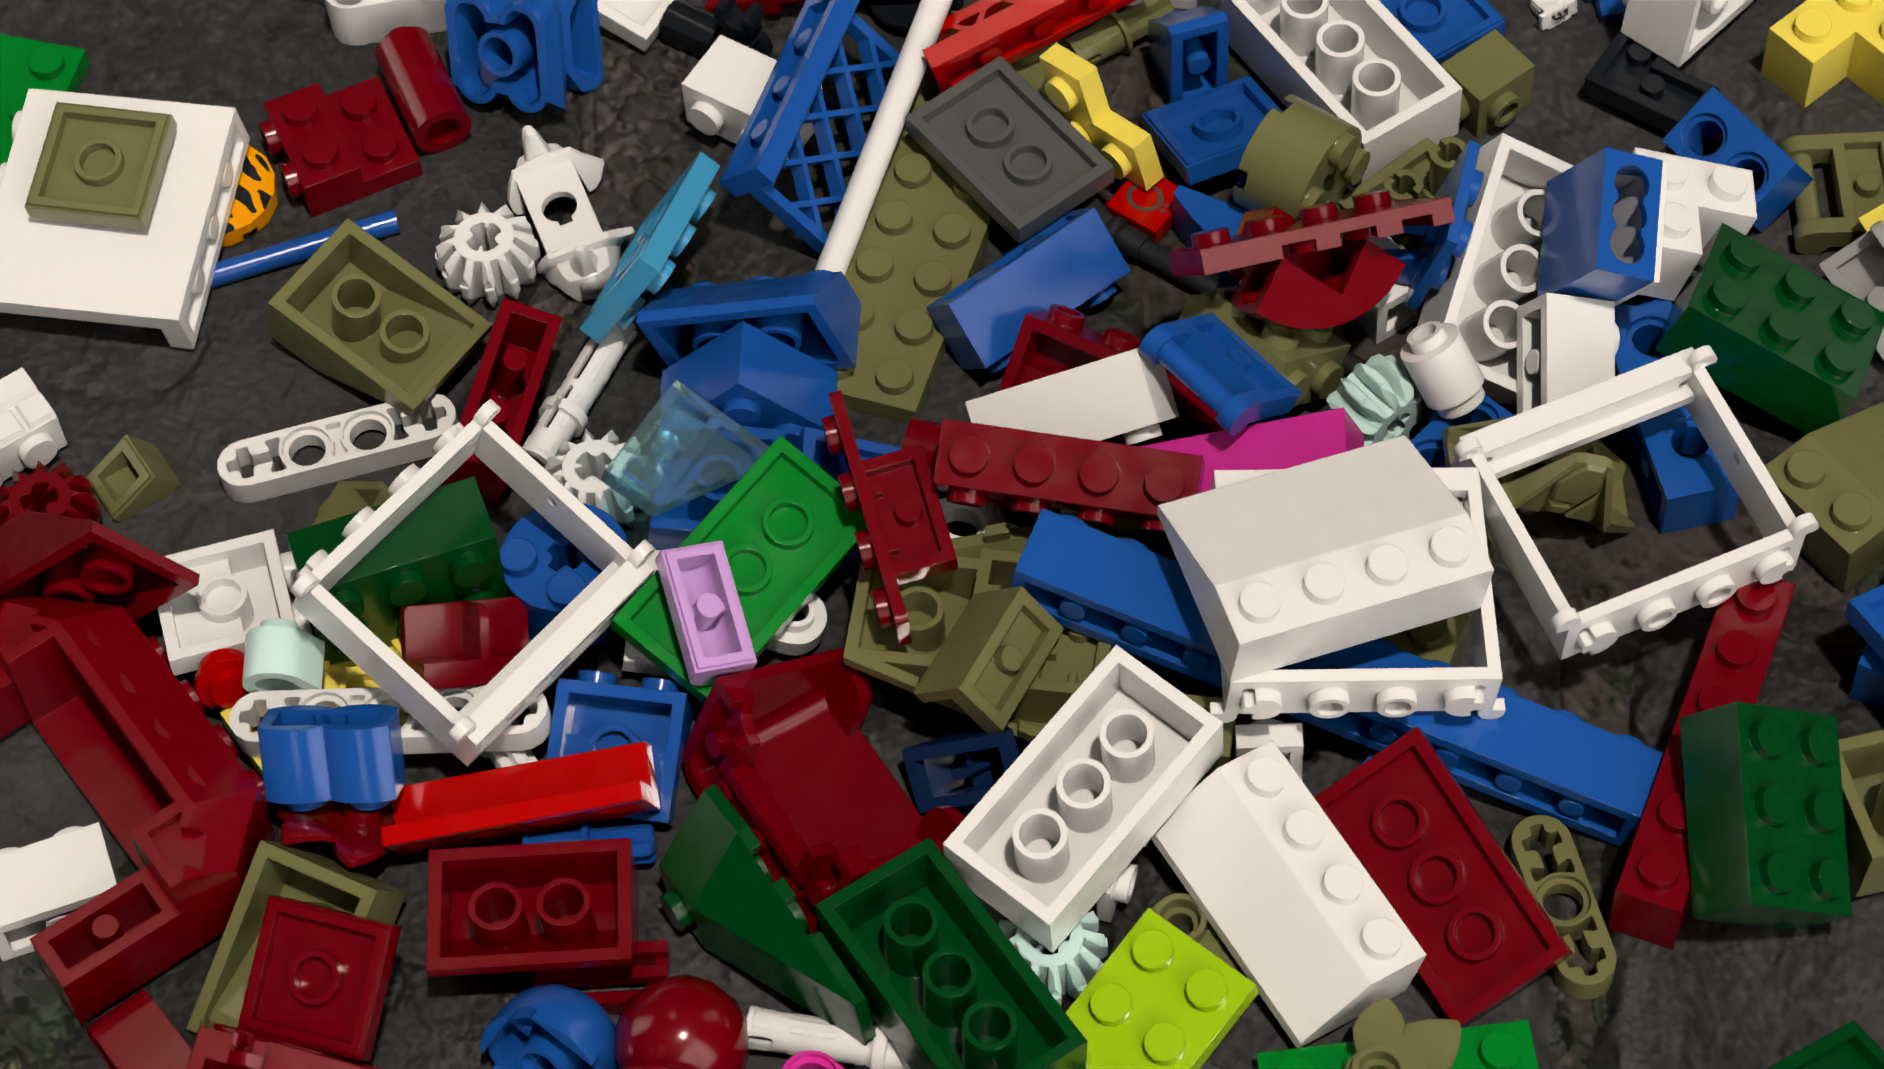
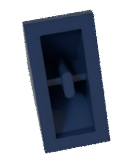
(958, 766)

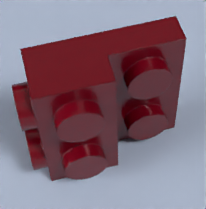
(338, 144)
(1058, 342)

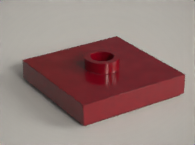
(319, 977)

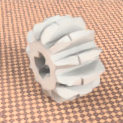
(487, 254)
(581, 469)

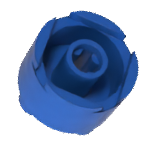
(548, 569)

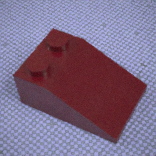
(85, 564)

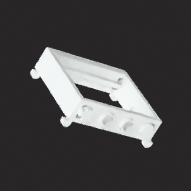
(1598, 413)
(542, 659)
(1381, 690)

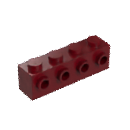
(1062, 473)

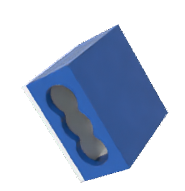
(1604, 227)

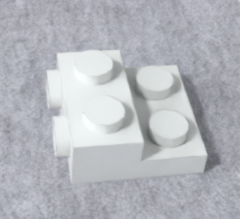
(236, 591)

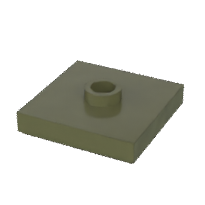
(101, 166)

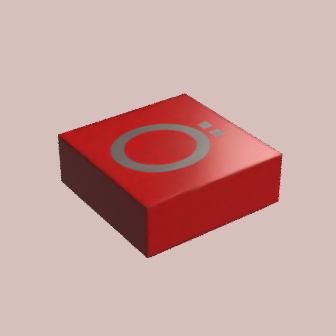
(1146, 210)

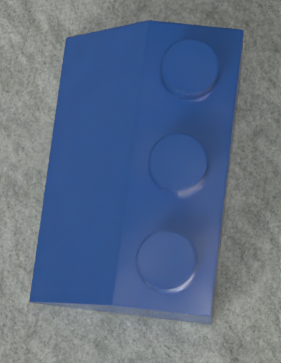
(807, 312)

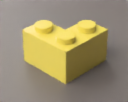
(1825, 44)

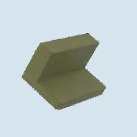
(991, 656)

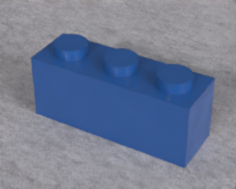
(1061, 265)

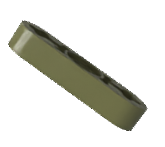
(1570, 879)

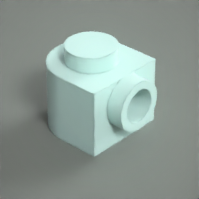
(282, 658)

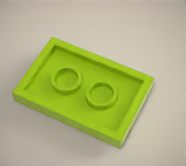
(1159, 1001)

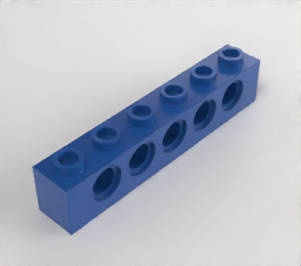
(1678, 488)

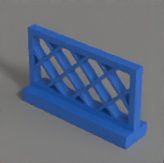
(784, 107)

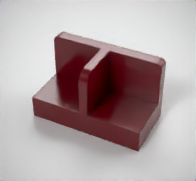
(462, 639)

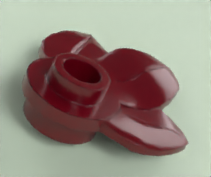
(353, 831)

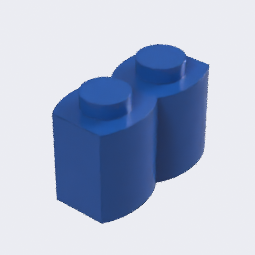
(332, 755)

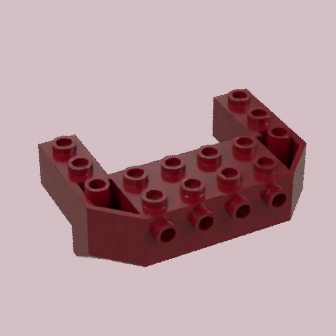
(153, 777)

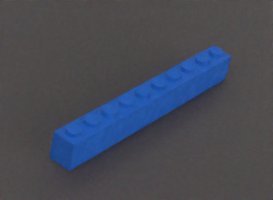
(1526, 757)

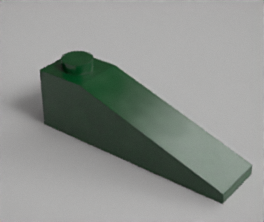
(749, 920)

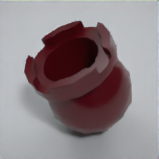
(681, 1026)

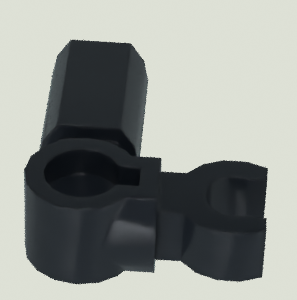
(698, 28)

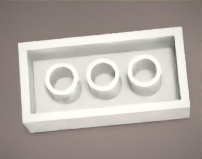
(1351, 64)
(1084, 797)

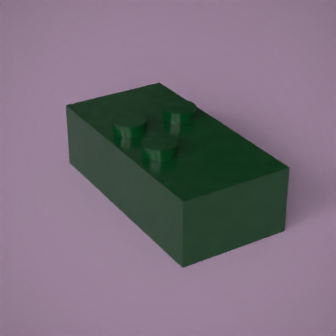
(944, 971)

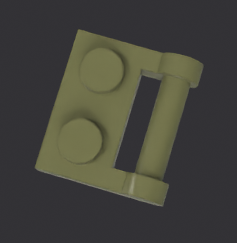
(1857, 181)

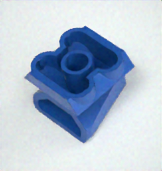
(524, 50)

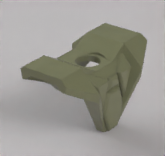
(1579, 482)

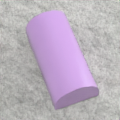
(705, 611)

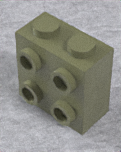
(1303, 356)

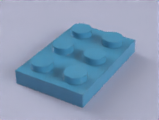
(646, 260)

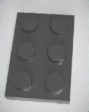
(1010, 149)

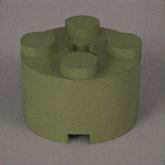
(1300, 159)

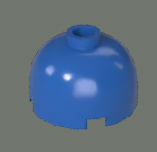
(551, 1030)

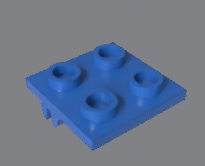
(1429, 266)

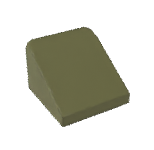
(132, 478)

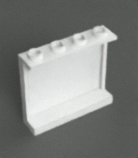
(122, 273)

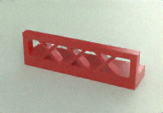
(1006, 30)
(523, 799)

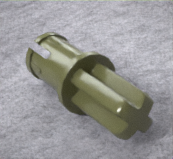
(1116, 31)

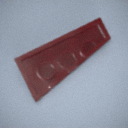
(1318, 230)

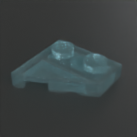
(681, 453)

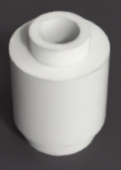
(1443, 369)

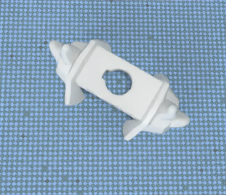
(578, 252)

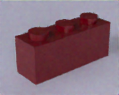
(511, 378)

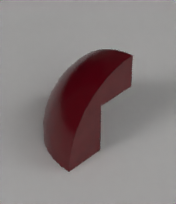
(1315, 286)

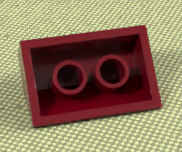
(532, 907)

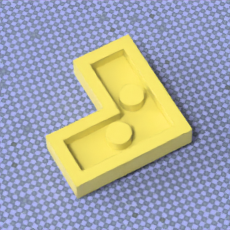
(1081, 100)

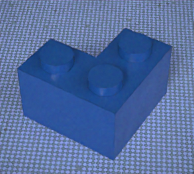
(757, 380)

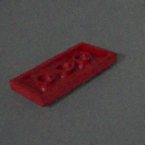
(1444, 877)

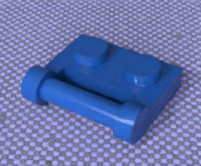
(1220, 370)

